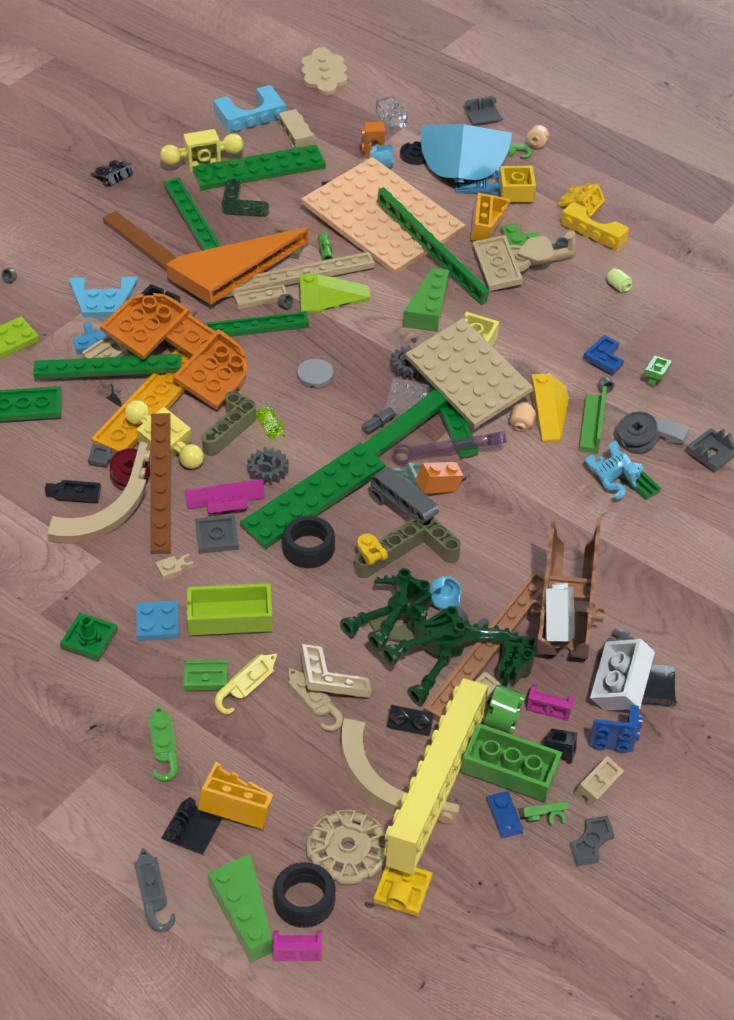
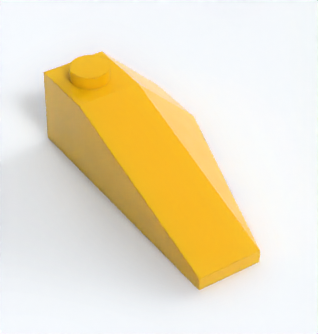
(550, 403)

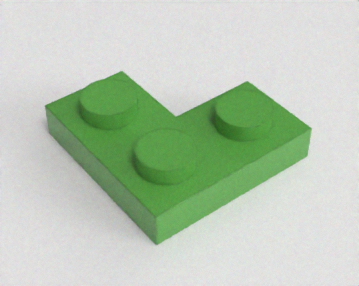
(515, 236)

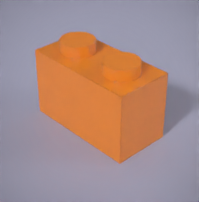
(439, 477)

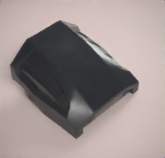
(660, 686)

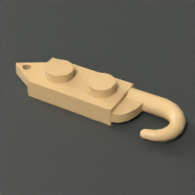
(315, 701)

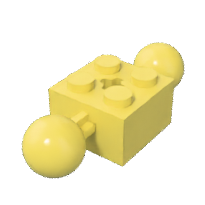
(201, 148)
(189, 455)

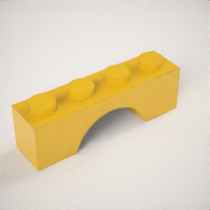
(611, 234)

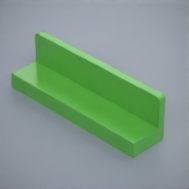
(592, 422)

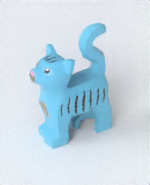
(613, 468)

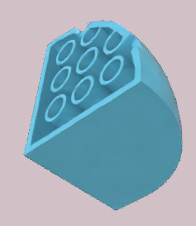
(464, 150)

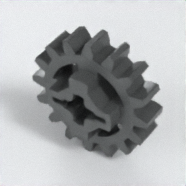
(401, 364)
(268, 465)

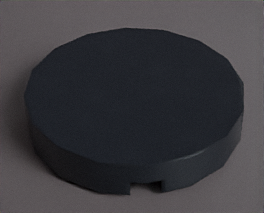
(412, 153)

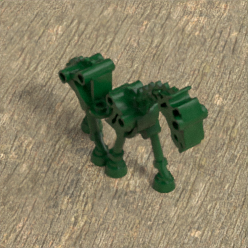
(441, 634)

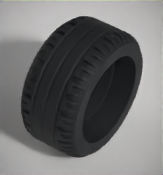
(305, 556)
(304, 873)

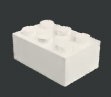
(622, 674)

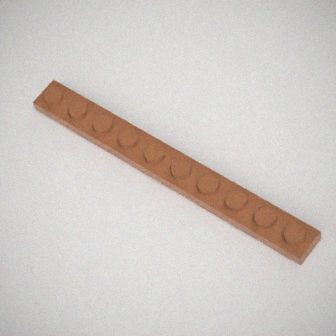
(484, 651)

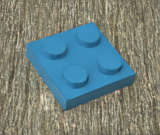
(157, 620)

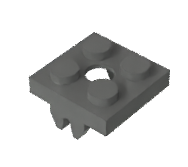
(709, 440)

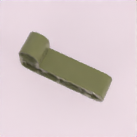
(239, 416)

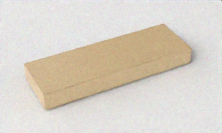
(259, 296)

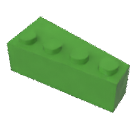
(427, 304)
(241, 902)

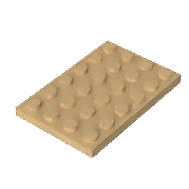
(469, 372)

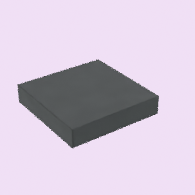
(216, 534)

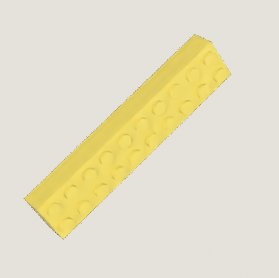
(434, 777)

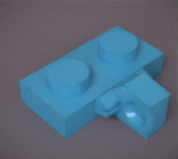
(87, 339)

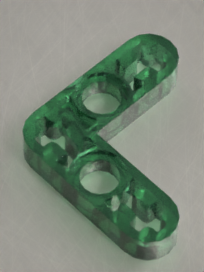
(229, 204)

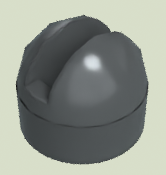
(9, 275)
(285, 300)
(606, 382)

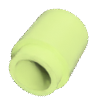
(619, 280)

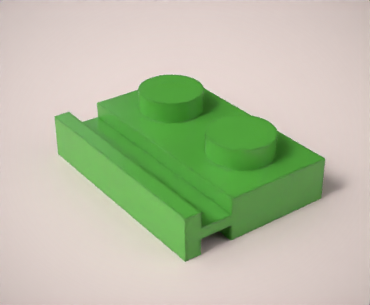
(205, 674)

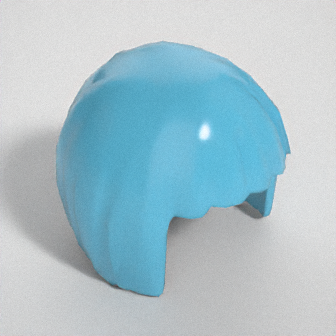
(383, 154)
(445, 592)

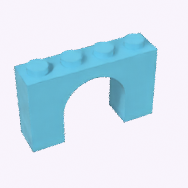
(237, 119)

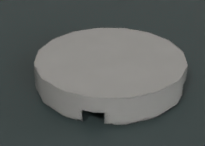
(315, 373)

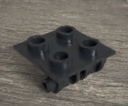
(114, 172)
(191, 827)

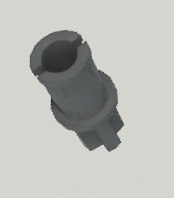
(379, 420)

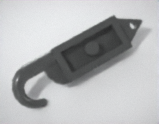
(152, 890)

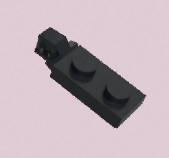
(74, 490)

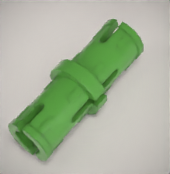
(325, 246)

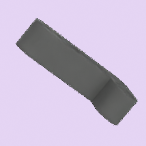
(392, 486)

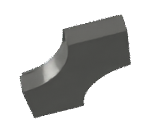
(586, 849)

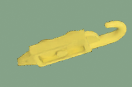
(246, 680)

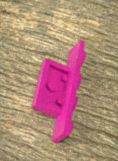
(225, 496)

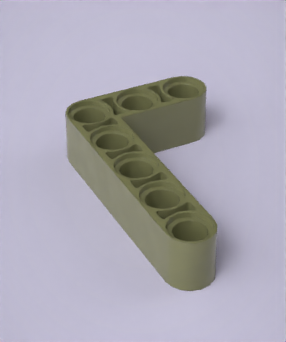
(407, 538)

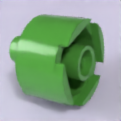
(504, 709)

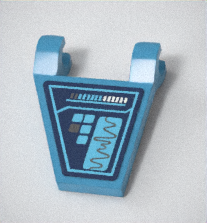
(480, 185)

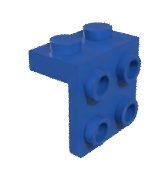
(617, 735)

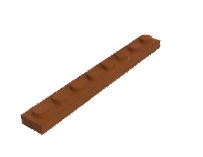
(160, 484)

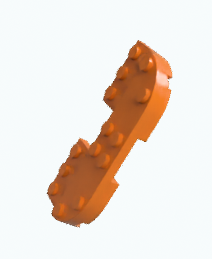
(215, 361)

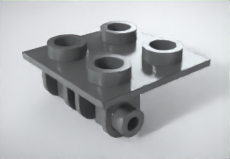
(483, 110)

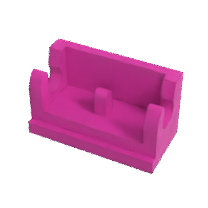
(549, 704)
(297, 947)

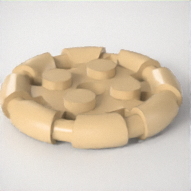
(351, 858)

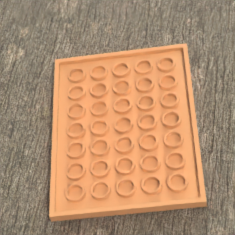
(353, 210)

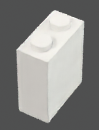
(560, 612)

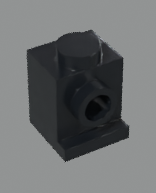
(562, 741)

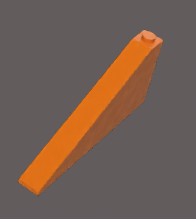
(222, 269)

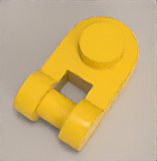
(369, 544)

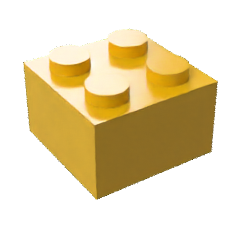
(517, 183)

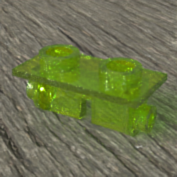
(267, 416)

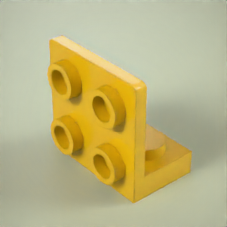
(586, 195)

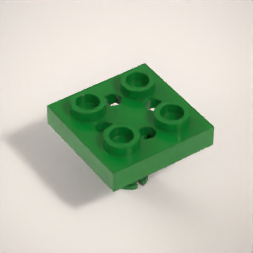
(86, 631)

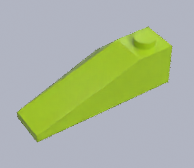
(323, 292)

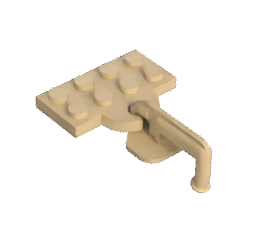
(504, 262)

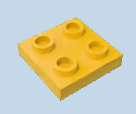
(403, 890)

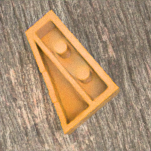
(487, 215)
(235, 799)

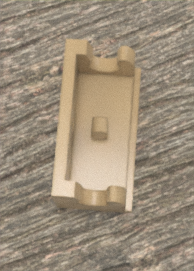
(599, 780)

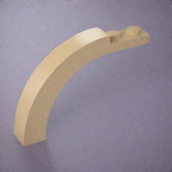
(99, 524)
(369, 783)

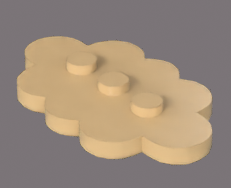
(324, 71)

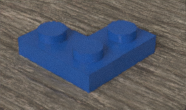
(601, 355)

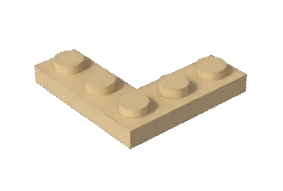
(320, 680)

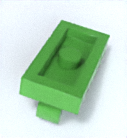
(657, 369)
(535, 812)

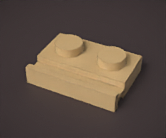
(105, 348)

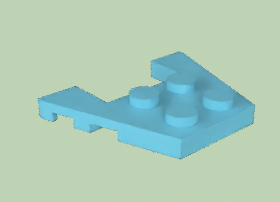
(101, 302)

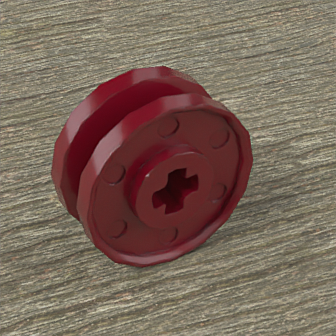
(122, 465)

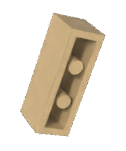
(295, 129)

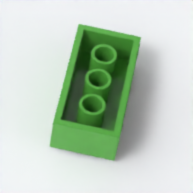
(511, 762)

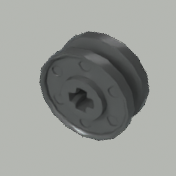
(638, 432)

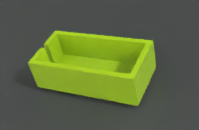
(229, 609)

